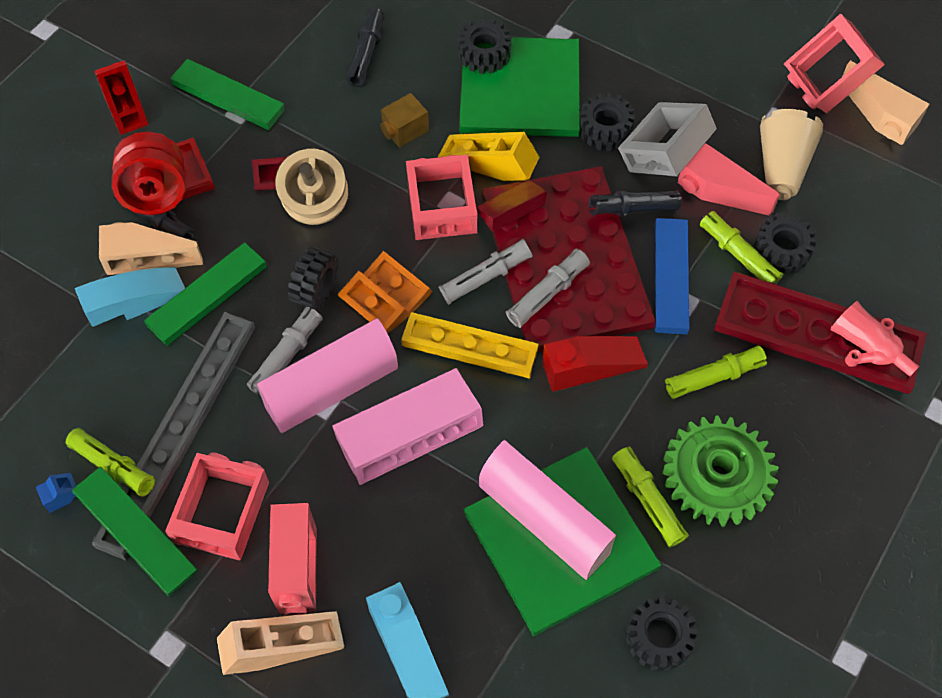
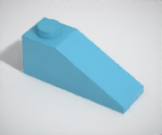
(406, 643)

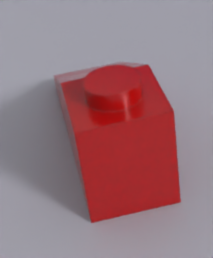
(121, 97)
(590, 359)

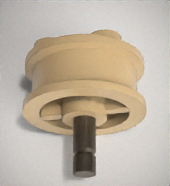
(312, 186)

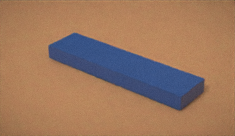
(671, 276)

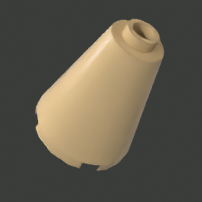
(788, 148)

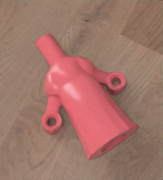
(874, 338)

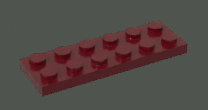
(801, 328)

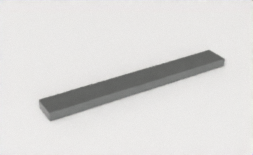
(185, 417)

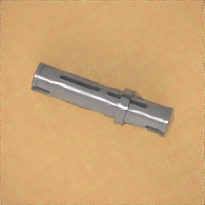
(486, 271)
(558, 278)
(290, 344)

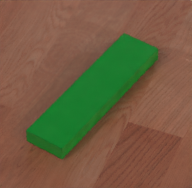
(228, 94)
(205, 294)
(134, 531)

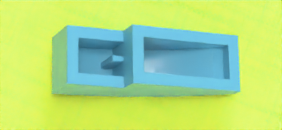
(128, 293)

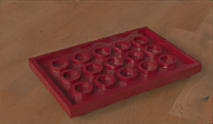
(605, 295)

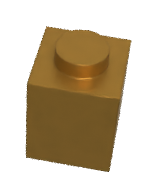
(404, 120)

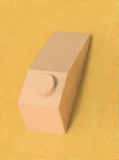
(888, 107)
(138, 247)
(277, 641)

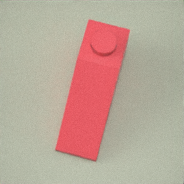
(723, 182)

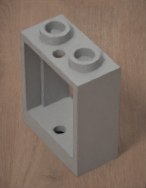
(643, 148)

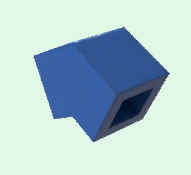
(56, 491)

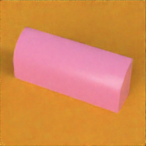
(328, 375)
(408, 426)
(546, 510)

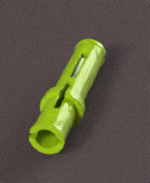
(730, 240)
(728, 367)
(119, 468)
(646, 491)

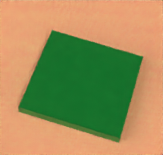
(529, 95)
(535, 576)

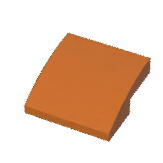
(385, 292)

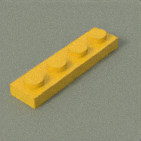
(470, 345)

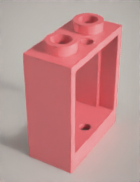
(819, 46)
(444, 221)
(209, 539)
(292, 559)

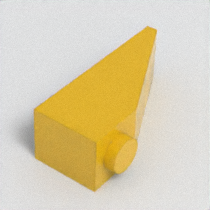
(496, 155)

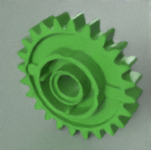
(715, 494)

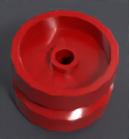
(148, 173)

